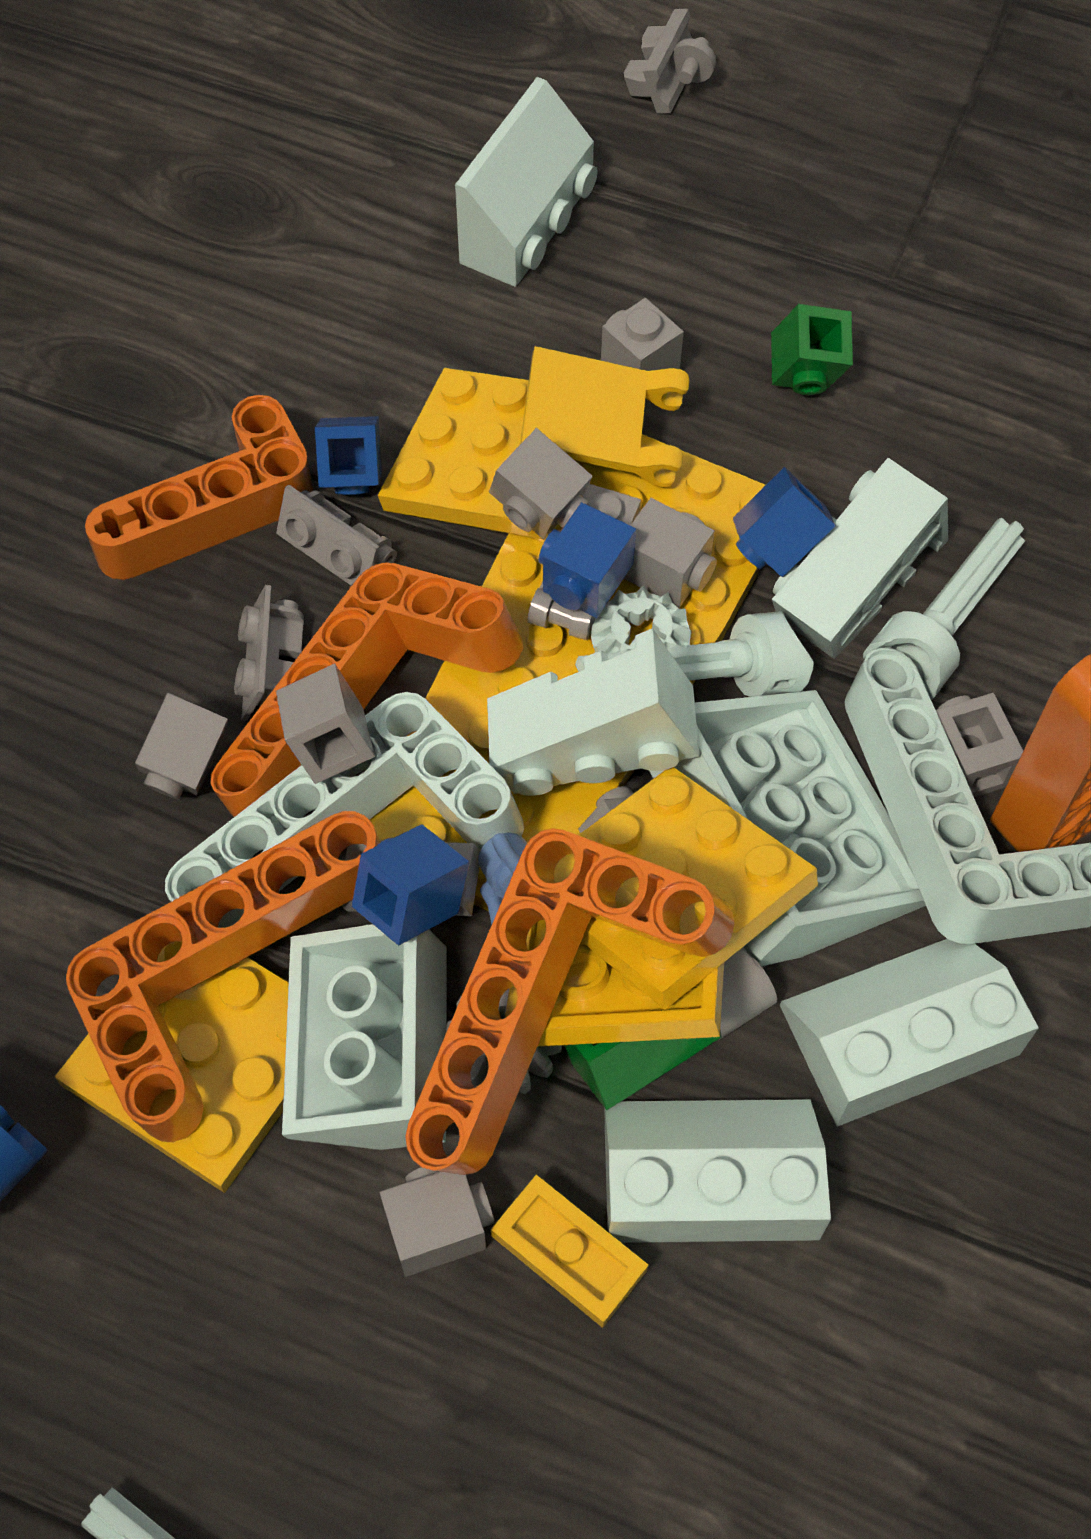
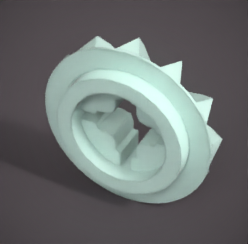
(612, 627)

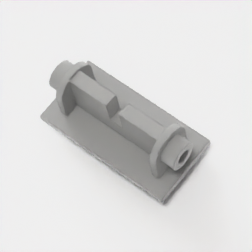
(326, 537)
(268, 632)

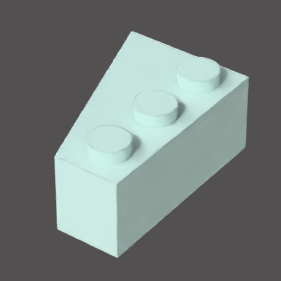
(862, 557)
(594, 722)

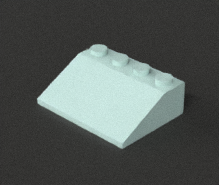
(799, 782)

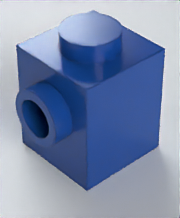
(348, 453)
(781, 523)
(587, 560)
(409, 884)

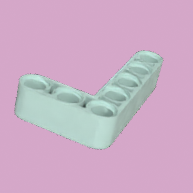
(397, 766)
(954, 860)

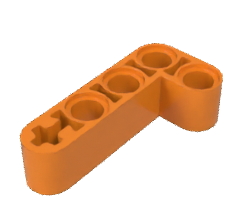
(207, 501)

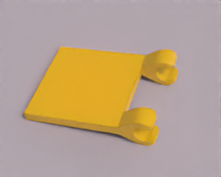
(598, 411)

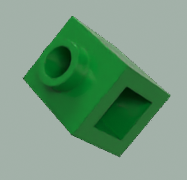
(811, 348)

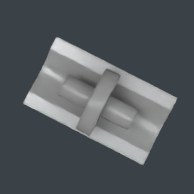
(669, 62)

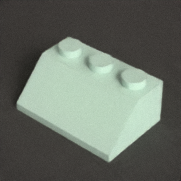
(523, 186)
(908, 1026)
(360, 1034)
(715, 1171)

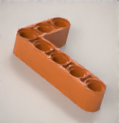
(366, 637)
(1051, 785)
(203, 953)
(538, 981)

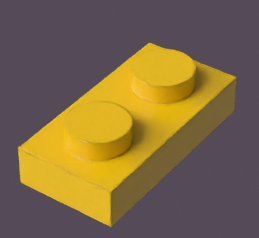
(569, 1250)

